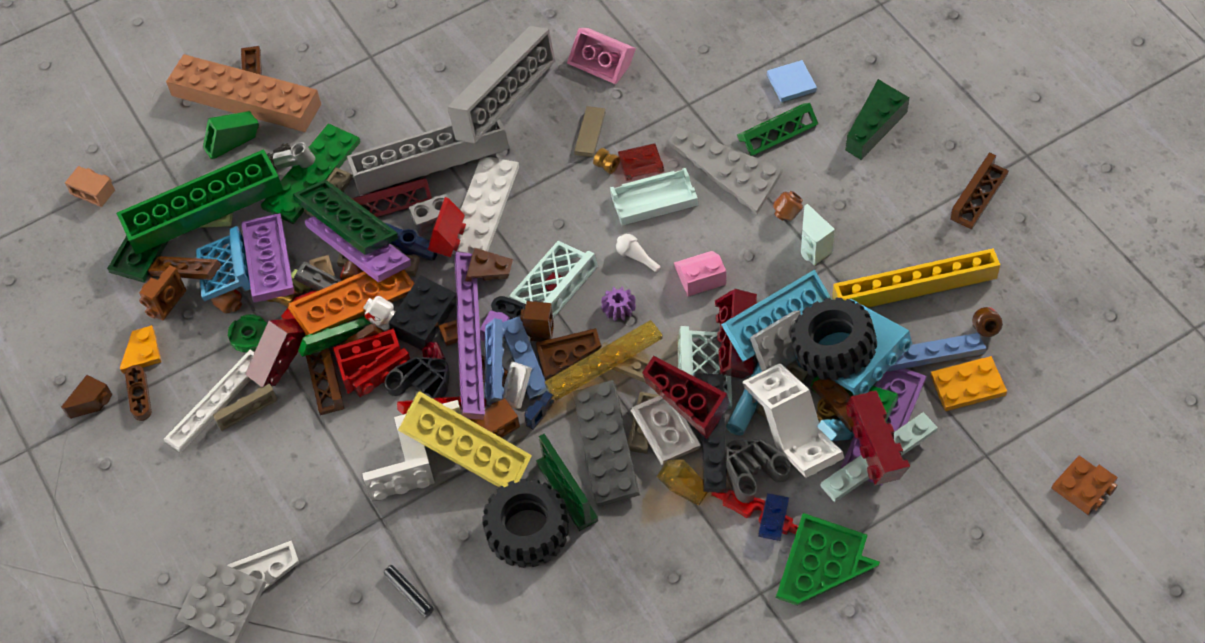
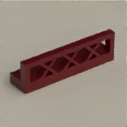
(394, 191)

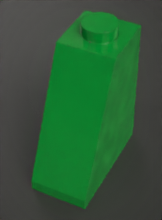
(229, 132)

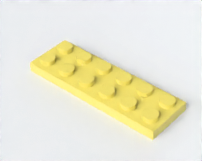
(463, 441)

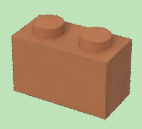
(90, 186)

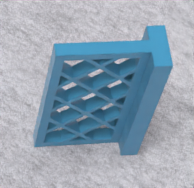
(237, 261)

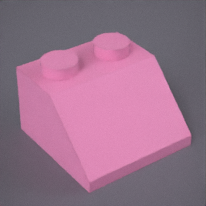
(701, 273)

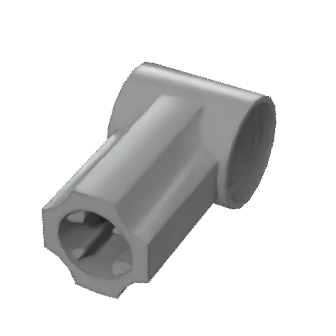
(297, 155)

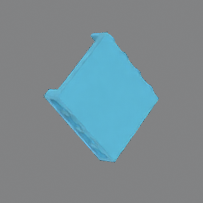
(891, 344)

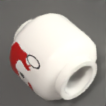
(379, 311)

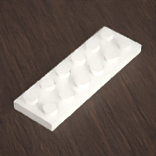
(486, 202)

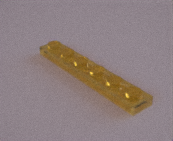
(603, 360)

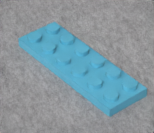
(791, 298)

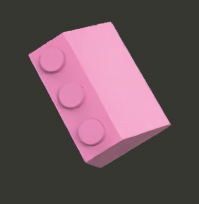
(600, 55)

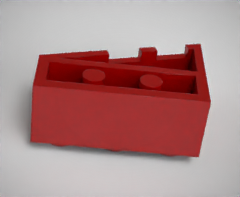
(364, 354)

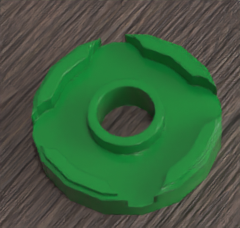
(239, 327)

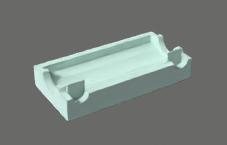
(654, 196)

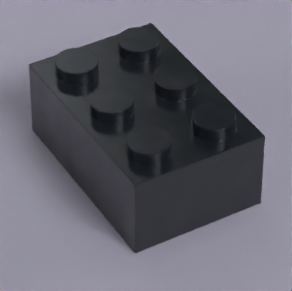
(422, 312)

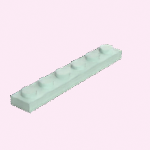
(856, 471)

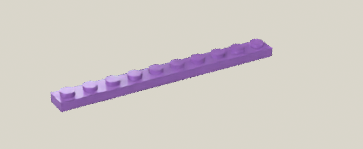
(468, 340)

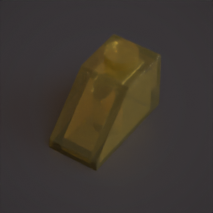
(682, 480)

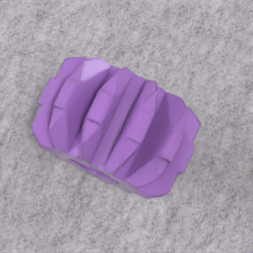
(618, 303)

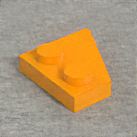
(141, 349)

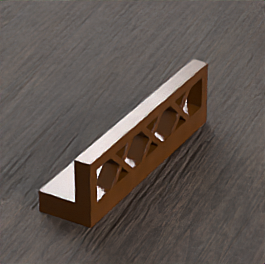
(973, 187)
(331, 379)

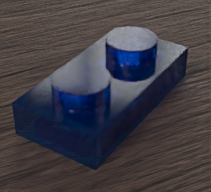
(773, 517)

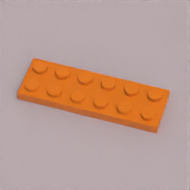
(346, 300)

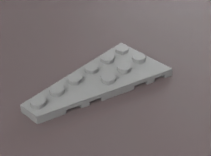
(732, 170)

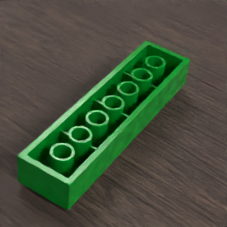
(199, 201)

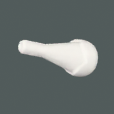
(628, 246)

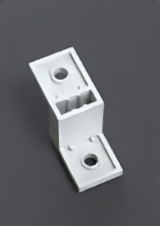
(793, 420)
(406, 475)

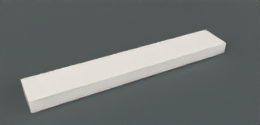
(215, 400)

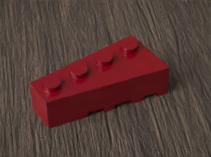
(730, 306)

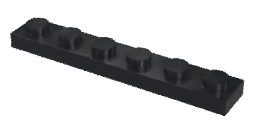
(714, 447)

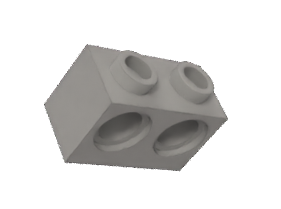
(426, 214)

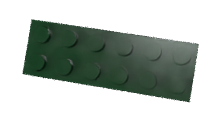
(345, 217)

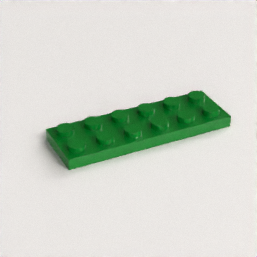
(330, 152)

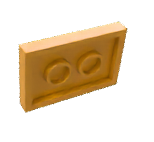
(968, 383)

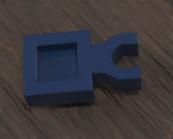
(535, 413)

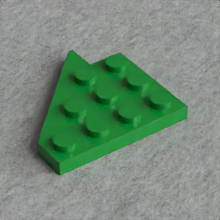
(822, 559)

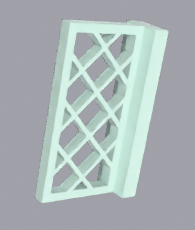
(566, 285)
(685, 355)

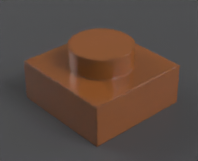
(449, 332)

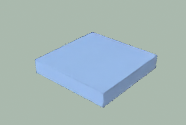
(791, 81)

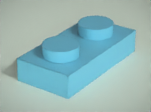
(835, 430)

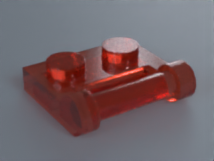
(638, 158)

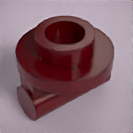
(433, 350)

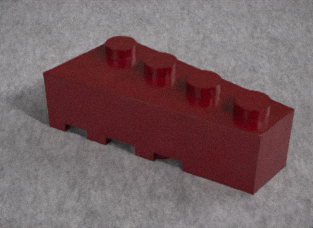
(691, 397)
(876, 438)

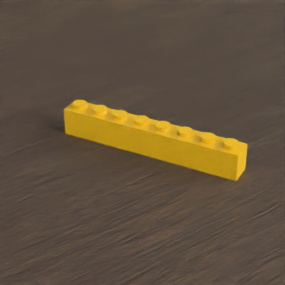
(920, 279)

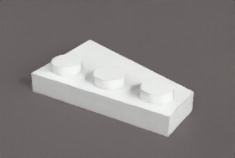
(269, 564)

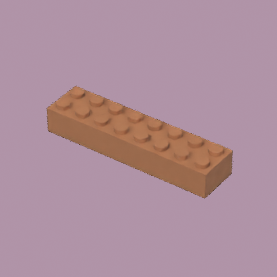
(244, 91)

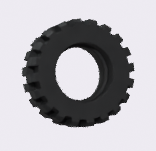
(830, 318)
(521, 497)

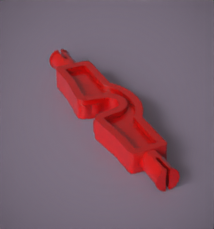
(747, 509)

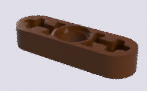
(132, 386)

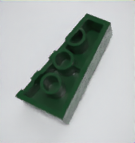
(877, 117)

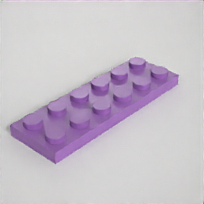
(267, 258)
(377, 264)
(908, 387)

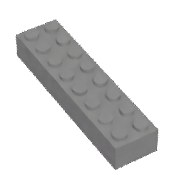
(501, 84)
(420, 156)

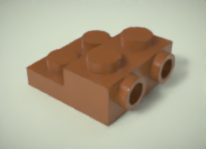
(162, 294)
(1085, 485)

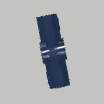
(412, 244)

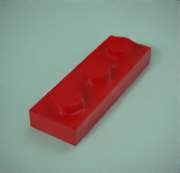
(374, 377)

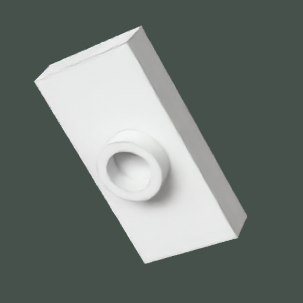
(516, 384)

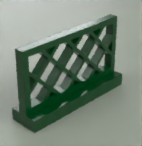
(561, 479)

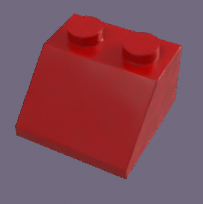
(446, 229)

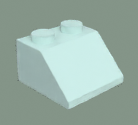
(816, 236)

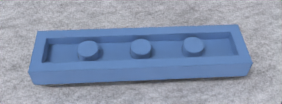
(523, 354)
(493, 361)

